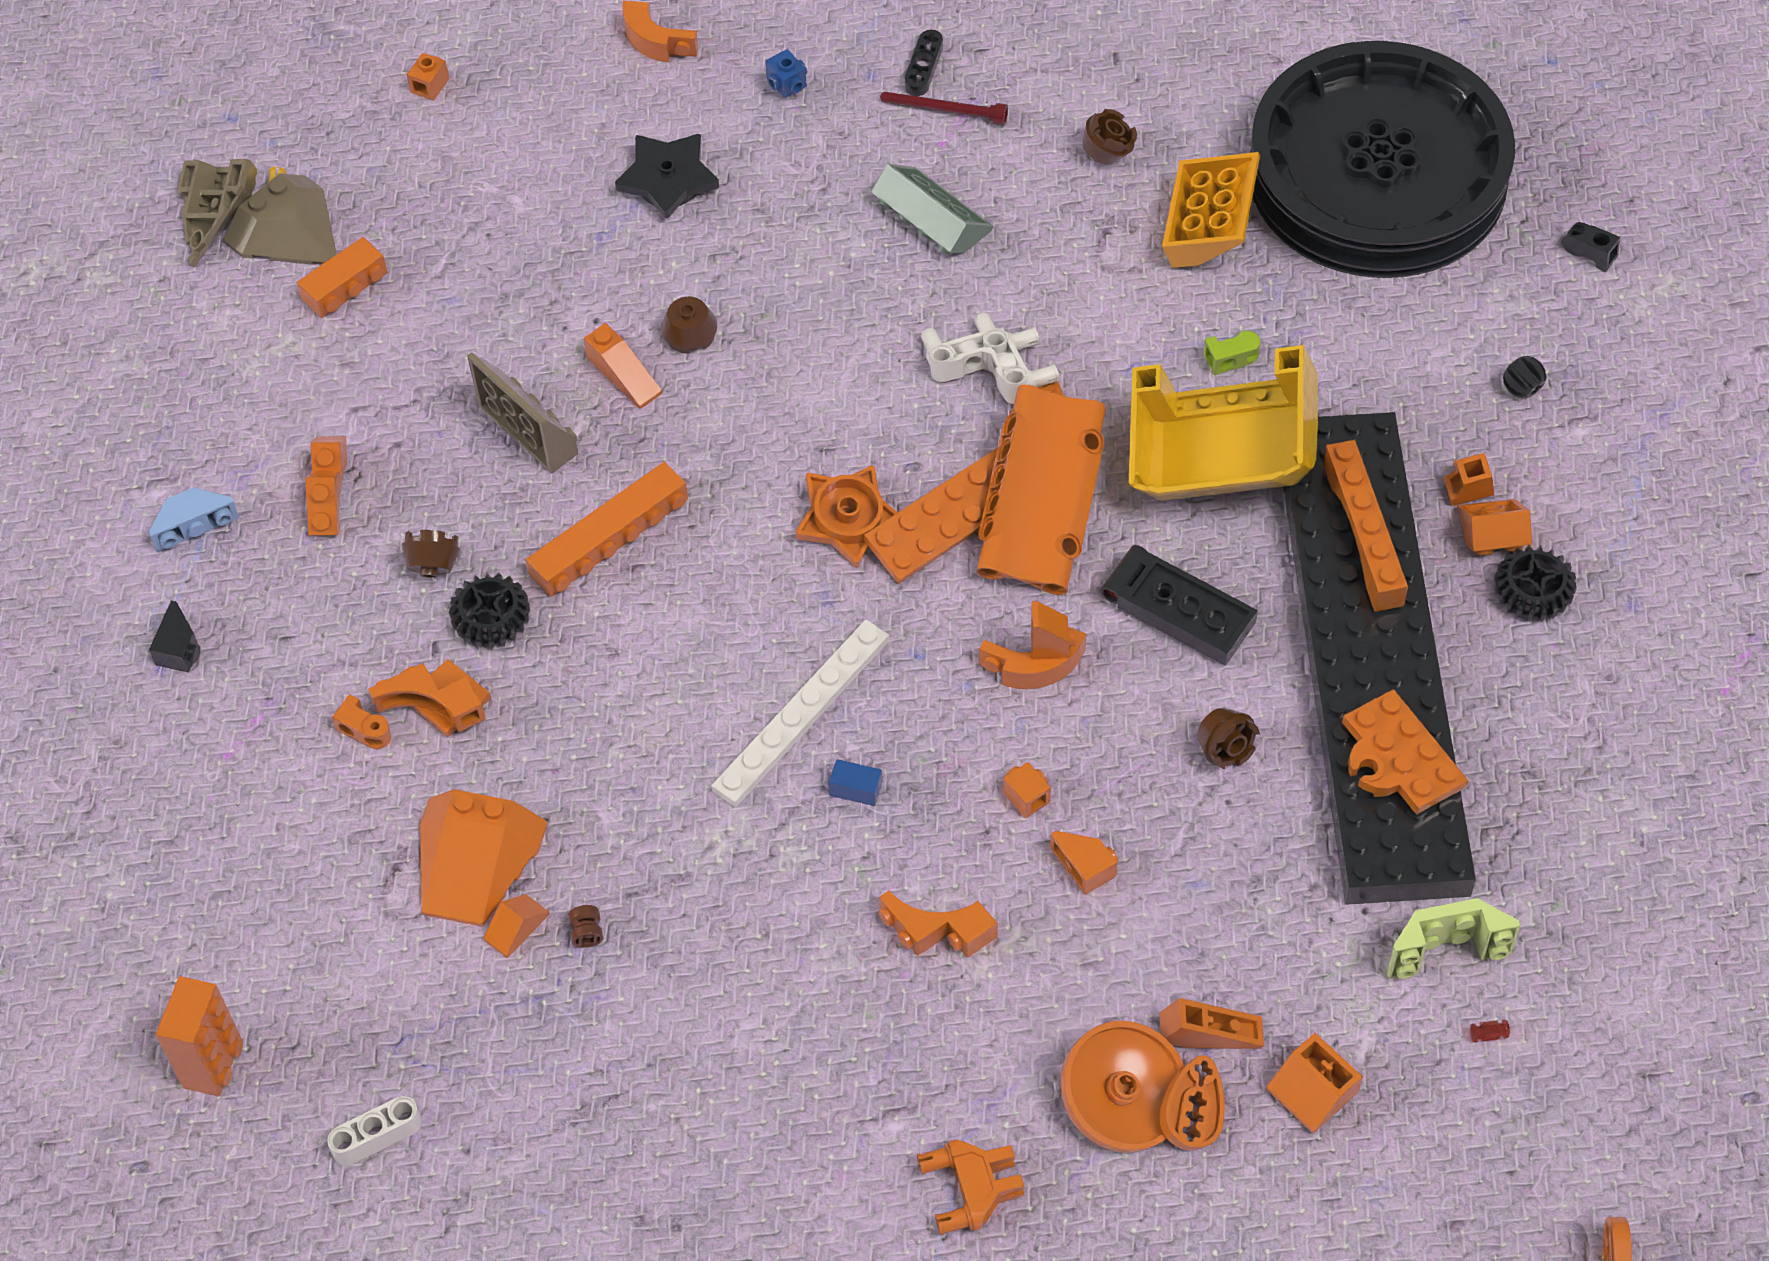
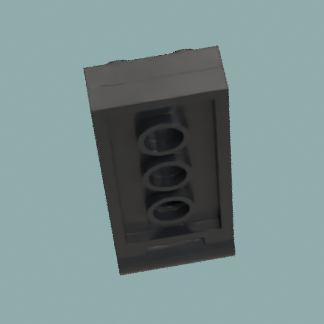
(1179, 604)

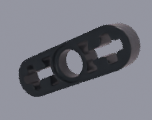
(926, 72)

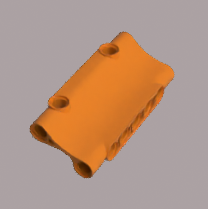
(1041, 489)

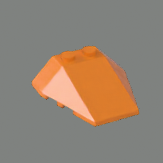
(473, 853)

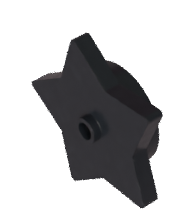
(667, 173)

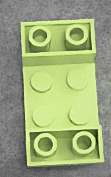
(1456, 923)

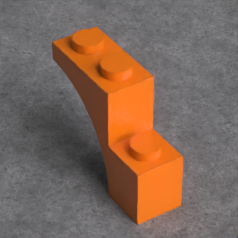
(324, 484)
(416, 688)
(918, 929)

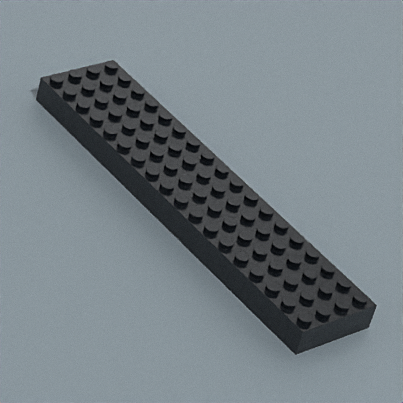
(1361, 655)

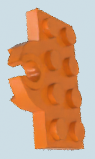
(1400, 754)

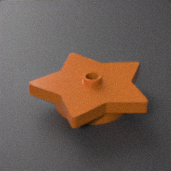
(844, 511)

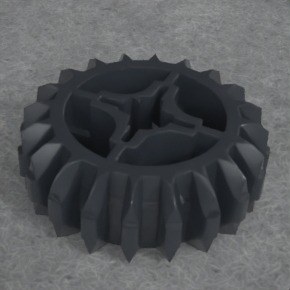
(1527, 595)
(489, 624)

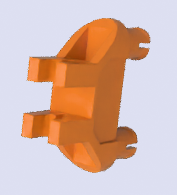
(976, 1182)

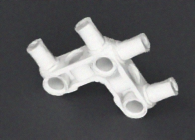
(987, 350)

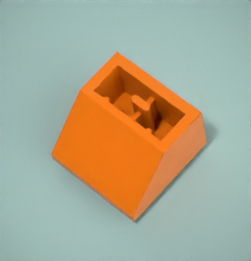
(1315, 1083)

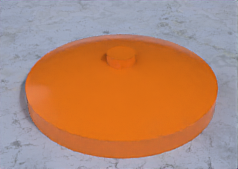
(1118, 1083)

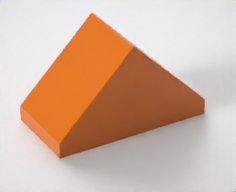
(514, 923)

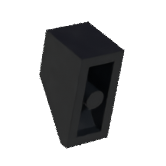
(175, 641)

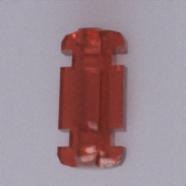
(1489, 1030)

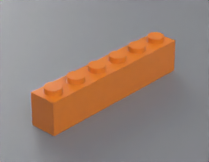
(607, 529)

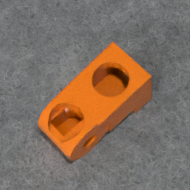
(361, 725)

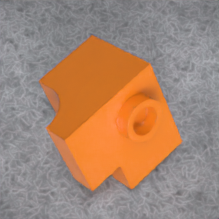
(1469, 480)

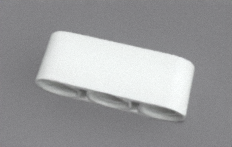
(383, 1116)

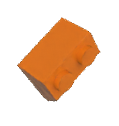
(1495, 525)

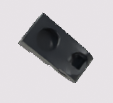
(1593, 244)

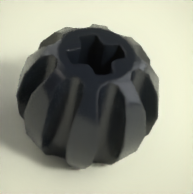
(1524, 377)

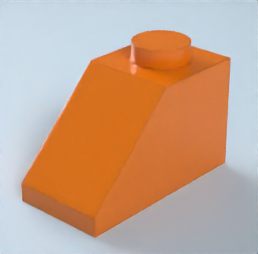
(1049, 633)
(1085, 859)

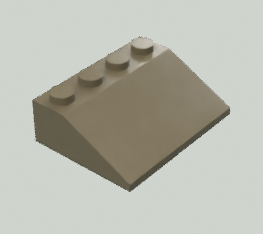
(522, 415)

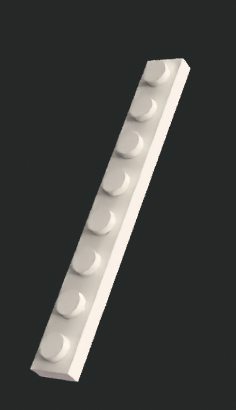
(800, 713)

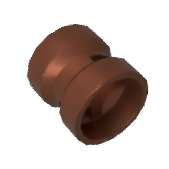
(585, 924)

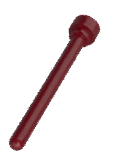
(996, 113)

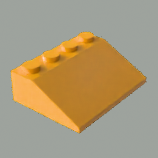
(1209, 207)

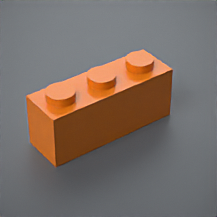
(342, 277)

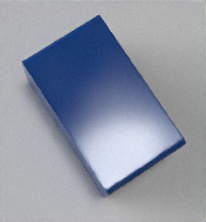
(855, 782)

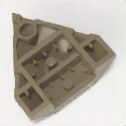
(212, 200)
(284, 223)

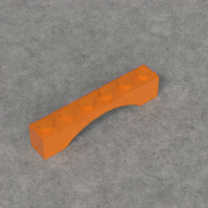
(1378, 557)

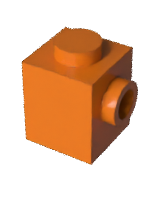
(428, 76)
(1027, 789)

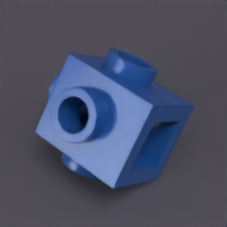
(786, 73)

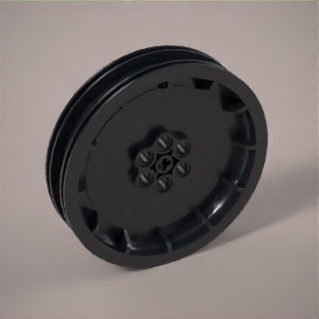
(1381, 159)

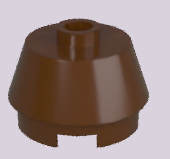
(1108, 137)
(689, 325)
(430, 553)
(1227, 737)

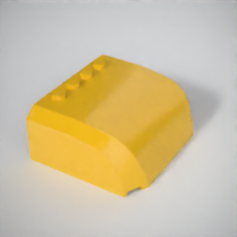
(1224, 434)

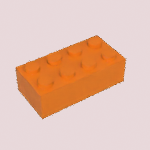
(199, 1036)

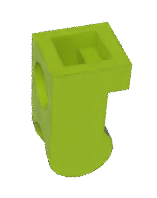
(1232, 352)

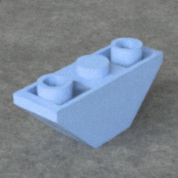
(190, 516)

